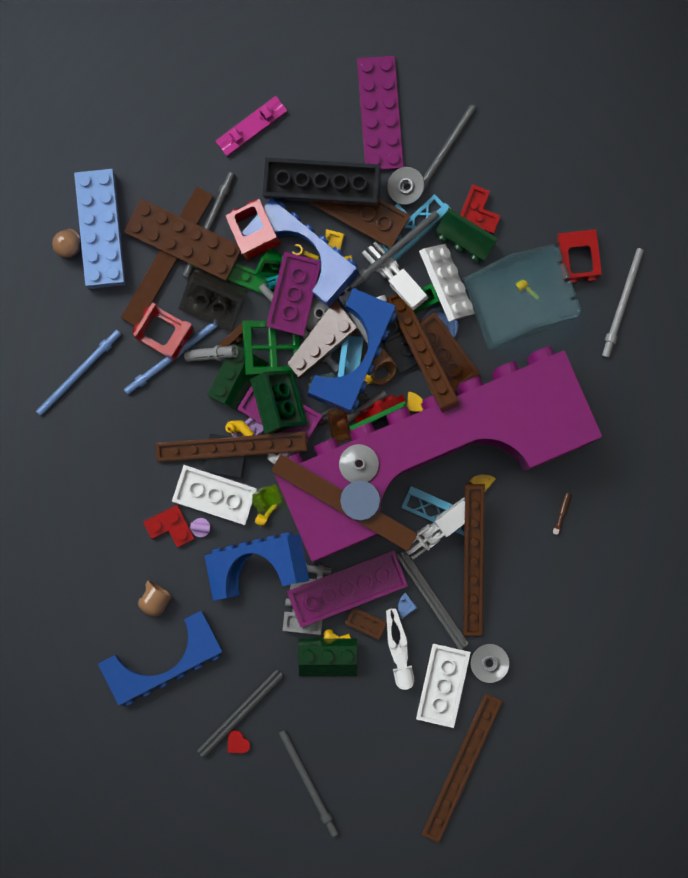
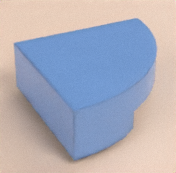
(405, 606)

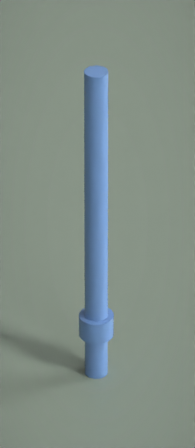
(104, 346)
(141, 380)

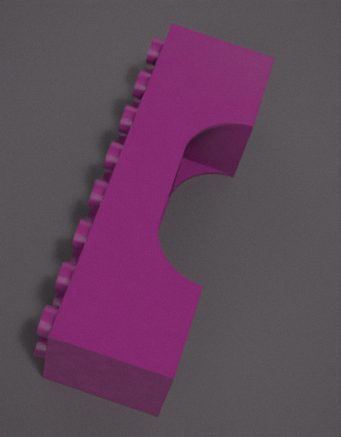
(524, 411)

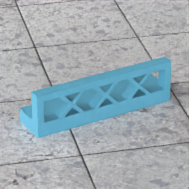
(441, 211)
(350, 356)
(431, 500)

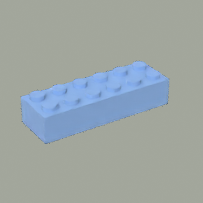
(99, 228)

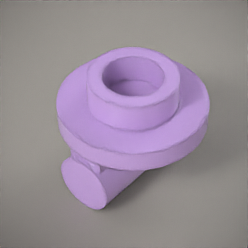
(200, 527)

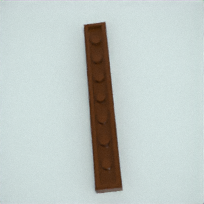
(163, 262)
(424, 354)
(231, 446)
(331, 496)
(473, 560)
(461, 768)

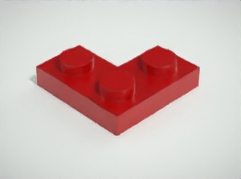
(474, 210)
(379, 406)
(172, 521)

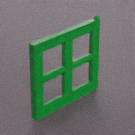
(272, 347)
(380, 416)

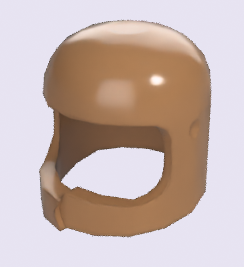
(67, 243)
(384, 360)
(154, 599)

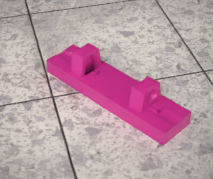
(251, 126)

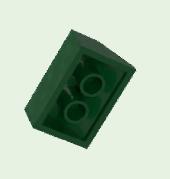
(465, 236)
(232, 382)
(278, 401)
(327, 657)

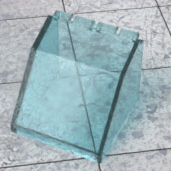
(513, 314)

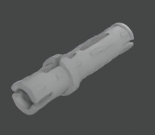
(218, 353)

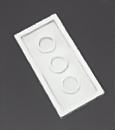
(447, 282)
(214, 495)
(443, 685)

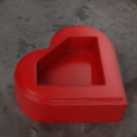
(237, 743)

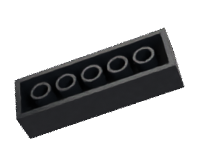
(322, 181)

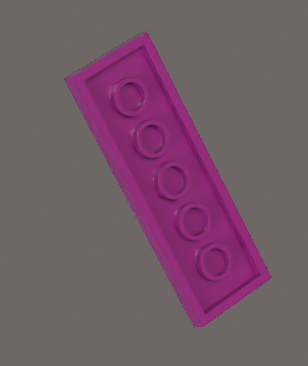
(380, 112)
(347, 588)

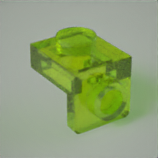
(265, 497)

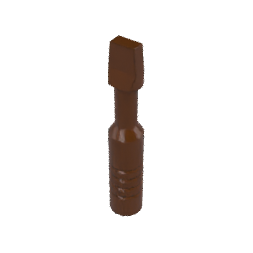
(562, 512)

